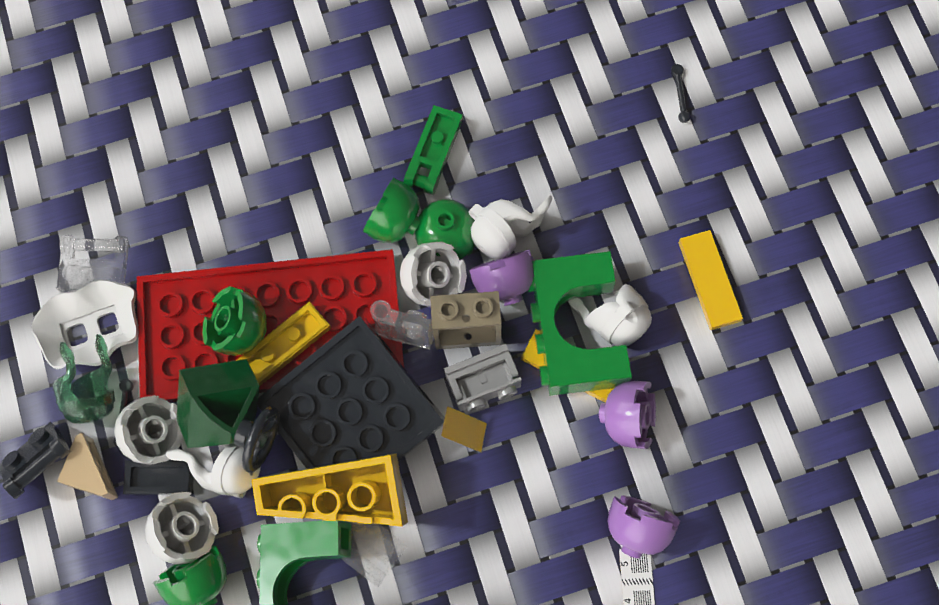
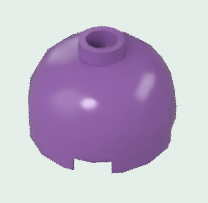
(507, 275)
(629, 414)
(640, 527)

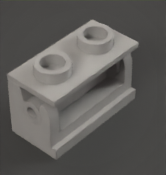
(483, 378)

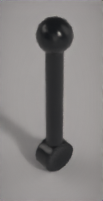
(677, 71)
(125, 386)

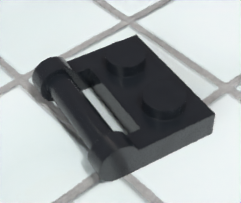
(32, 458)

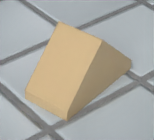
(86, 469)

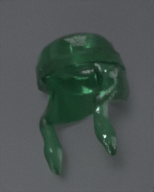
(89, 396)

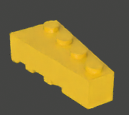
(347, 491)

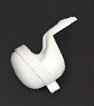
(494, 229)
(618, 321)
(227, 472)

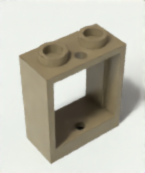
(464, 314)

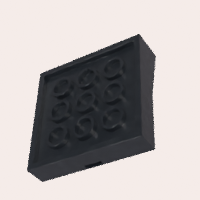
(351, 402)

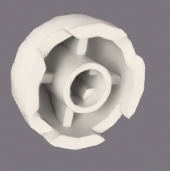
(432, 275)
(148, 430)
(181, 528)

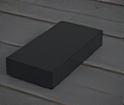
(157, 478)

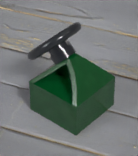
(220, 408)

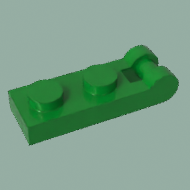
(433, 149)

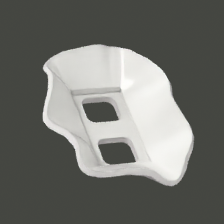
(85, 308)

